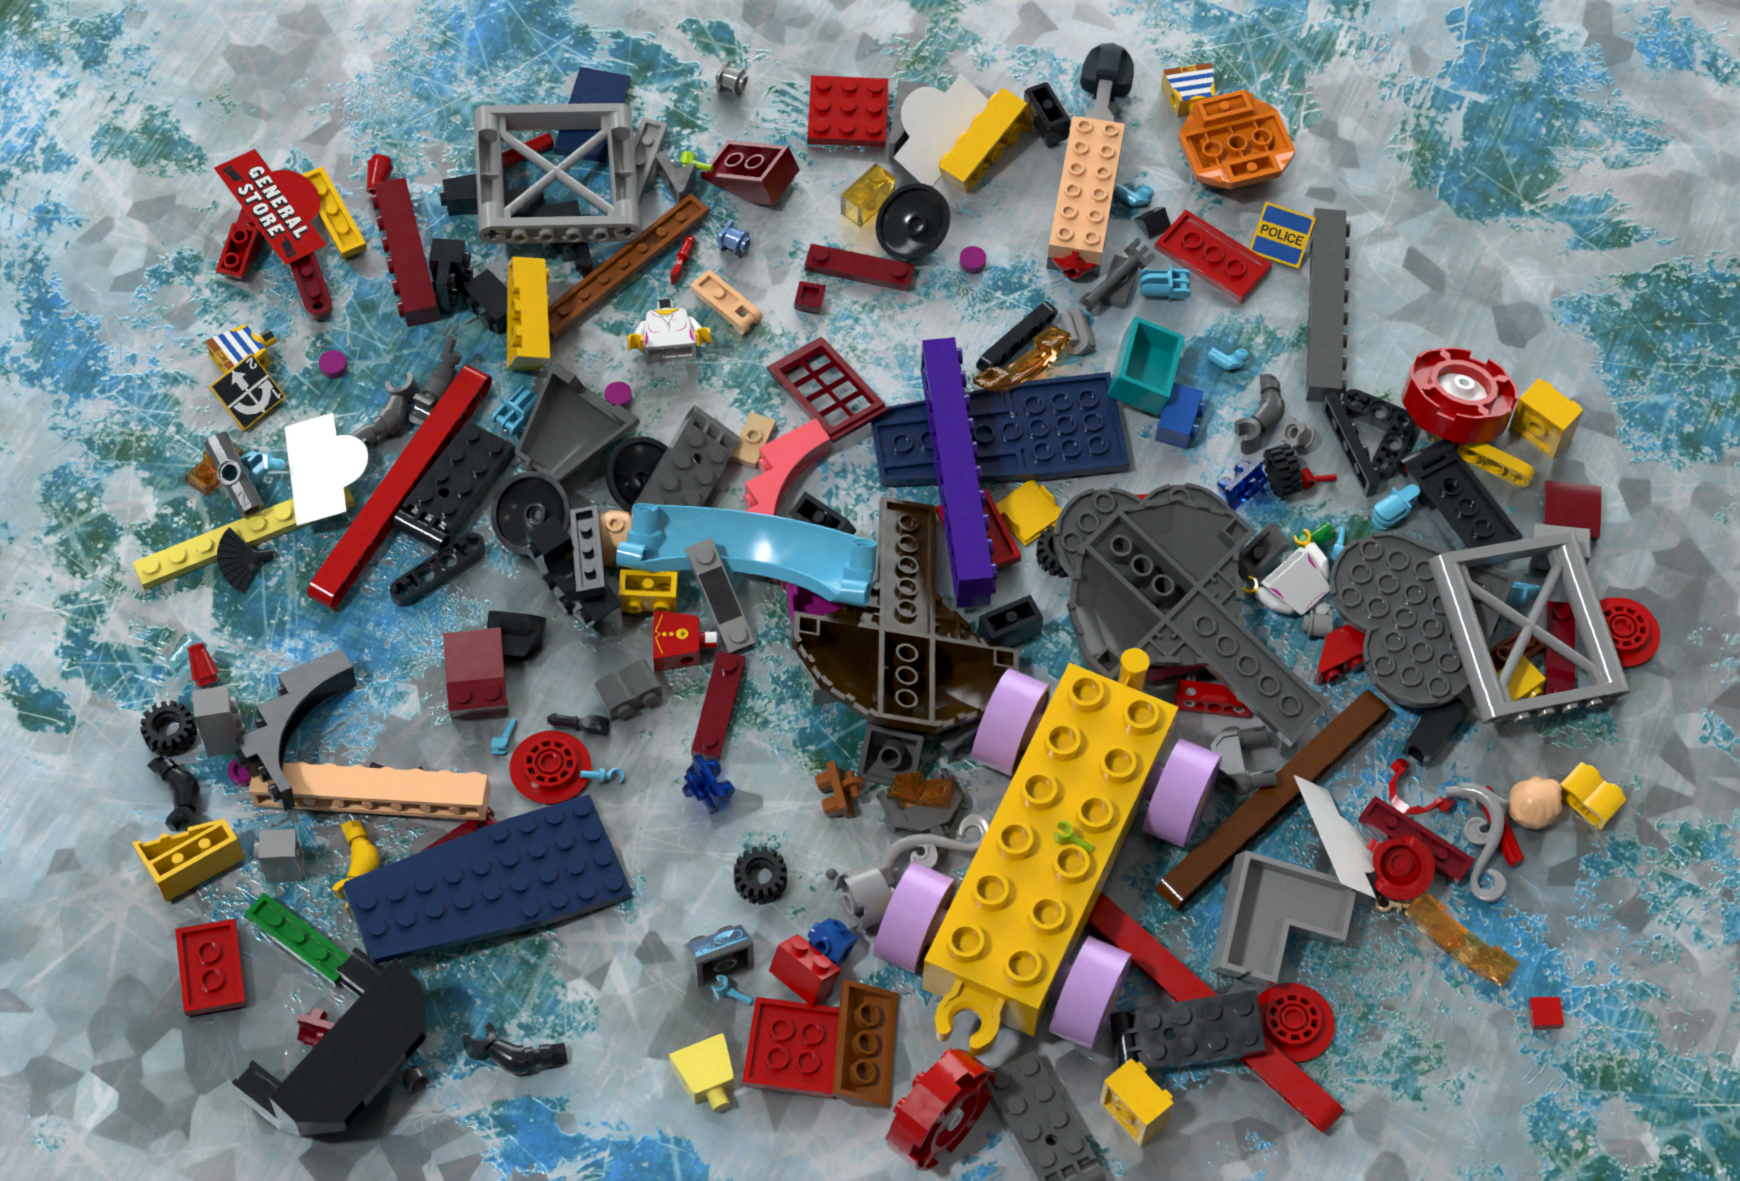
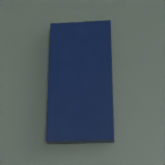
(592, 87)

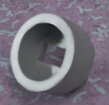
(415, 1079)

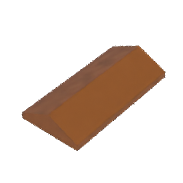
(865, 1045)

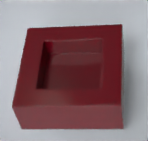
(810, 297)

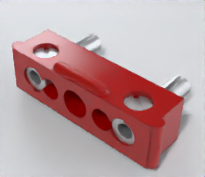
(1208, 698)

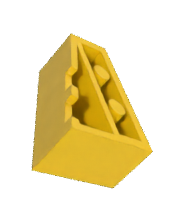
(189, 857)

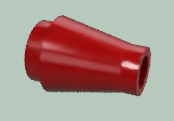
(378, 170)
(201, 665)

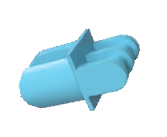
(1167, 283)
(516, 409)
(1395, 507)

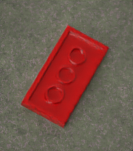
(1213, 256)

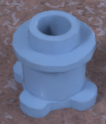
(733, 239)

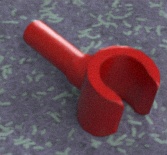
(1310, 480)

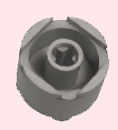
(863, 895)

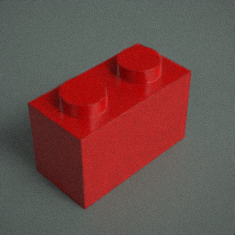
(804, 970)

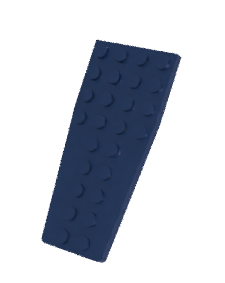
(1020, 433)
(489, 883)

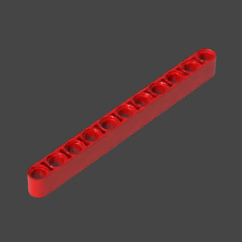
(377, 515)
(1183, 985)

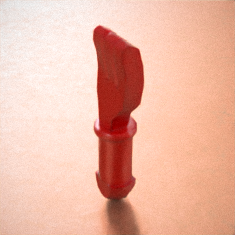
(682, 256)

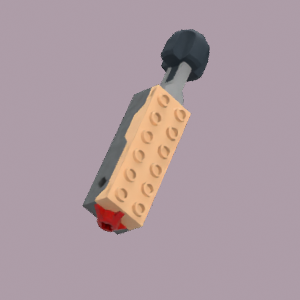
(1090, 167)

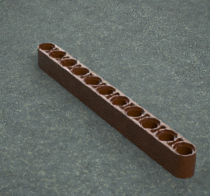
(1272, 801)

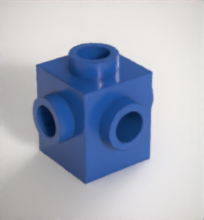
(832, 940)

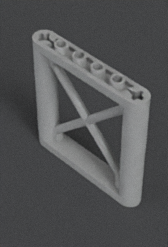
(495, 219)
(1492, 692)

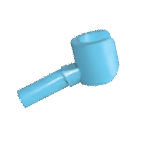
(1338, 547)
(500, 745)
(726, 990)

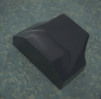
(518, 631)

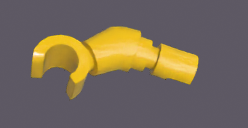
(363, 855)

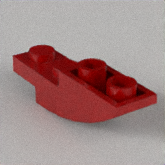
(240, 247)

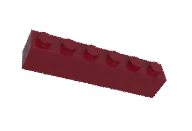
(406, 252)

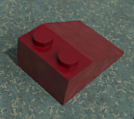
(753, 170)
(475, 673)

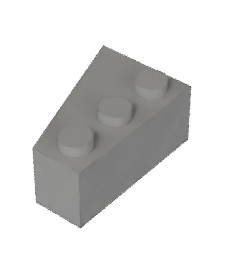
(218, 719)

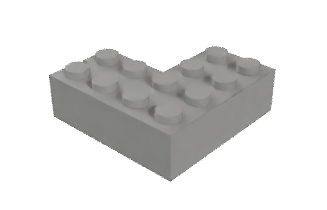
(1266, 903)

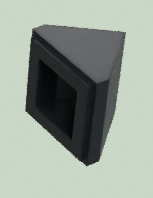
(1153, 222)

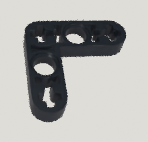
(1390, 424)

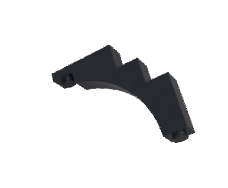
(461, 199)

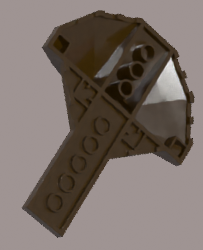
(905, 653)

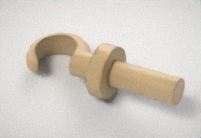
(1399, 904)

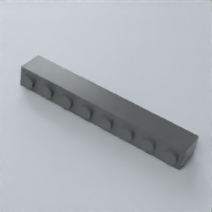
(1326, 304)

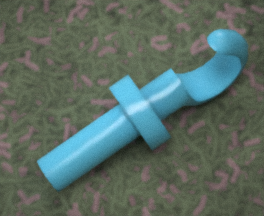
(601, 775)

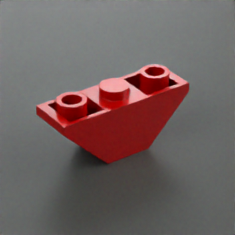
(1340, 654)

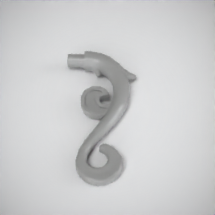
(1491, 839)
(929, 843)

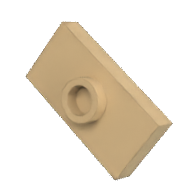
(754, 434)

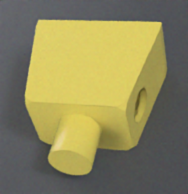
(705, 1071)

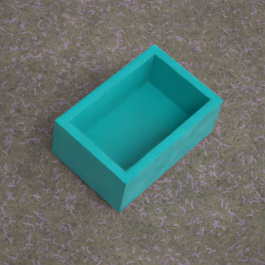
(1146, 365)

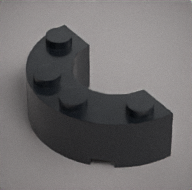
(553, 554)

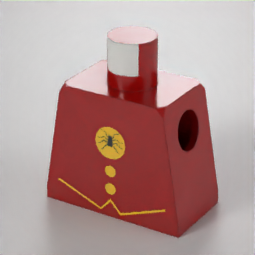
(678, 640)

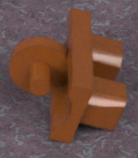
(841, 801)

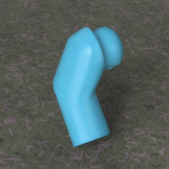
(1133, 199)
(1229, 362)

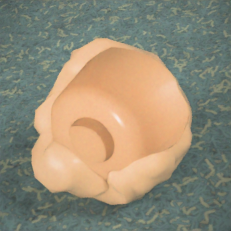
(1535, 802)

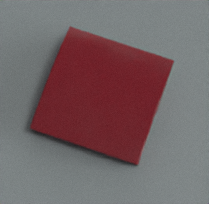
(1573, 506)

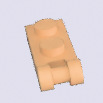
(726, 301)

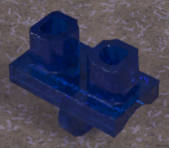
(1247, 483)
(703, 783)

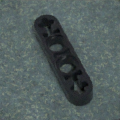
(1018, 337)
(441, 572)

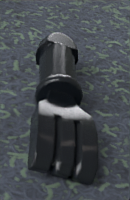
(590, 723)

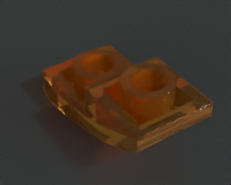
(204, 474)
(916, 790)

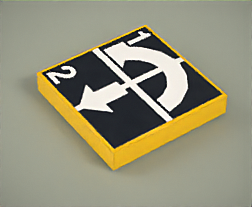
(246, 391)

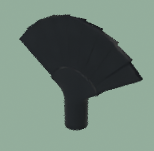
(238, 559)

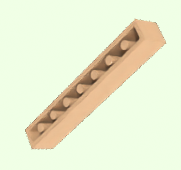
(381, 791)

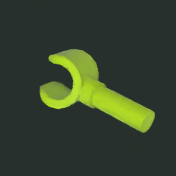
(689, 157)
(1070, 837)

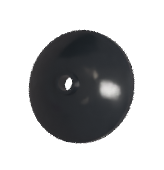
(903, 215)
(631, 461)
(519, 500)

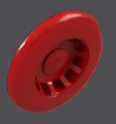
(1631, 622)
(549, 762)
(1294, 1019)

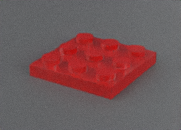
(848, 111)
(792, 1047)

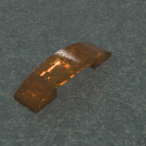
(1047, 348)
(1459, 942)

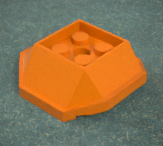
(1235, 141)

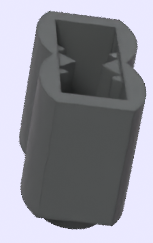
(628, 689)

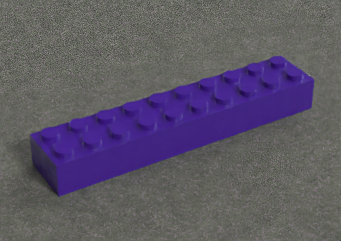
(957, 473)

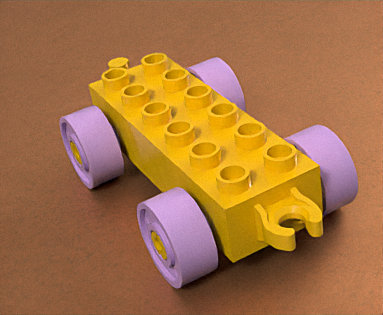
(1025, 896)

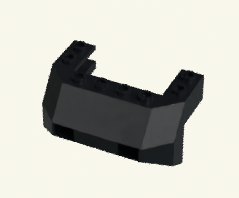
(351, 1058)

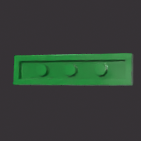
(296, 937)

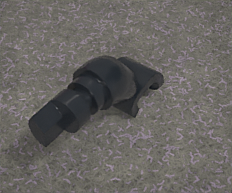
(184, 790)
(512, 1057)

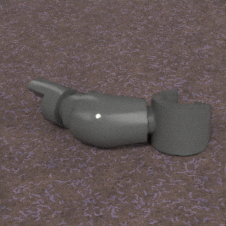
(437, 383)
(393, 412)
(1266, 416)

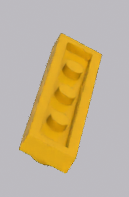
(336, 216)

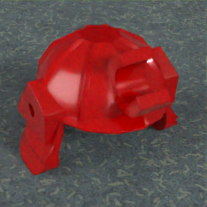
(1402, 867)

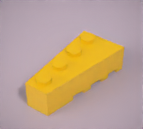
(527, 314)

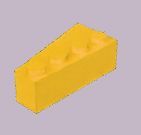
(985, 140)

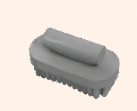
(1076, 323)

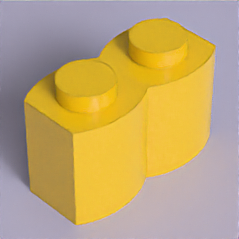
(1591, 795)

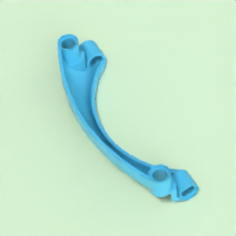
(753, 543)

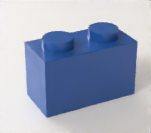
(1179, 416)

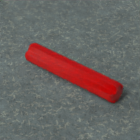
(538, 144)
(1508, 841)

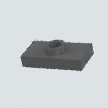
(1120, 292)

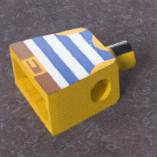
(1187, 85)
(236, 344)

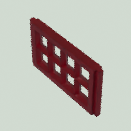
(807, 352)

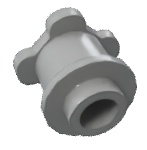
(731, 78)
(1297, 434)
(1317, 624)

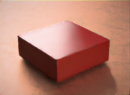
(1546, 1012)

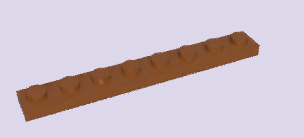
(625, 264)

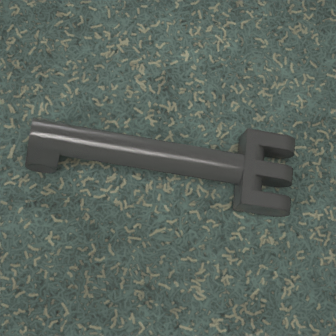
(1135, 257)

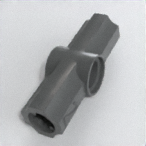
(225, 460)

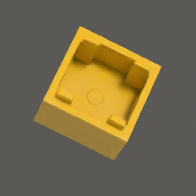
(1546, 418)
(1136, 1102)

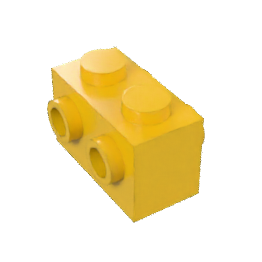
(648, 591)

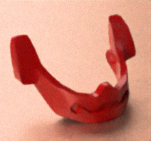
(1400, 767)

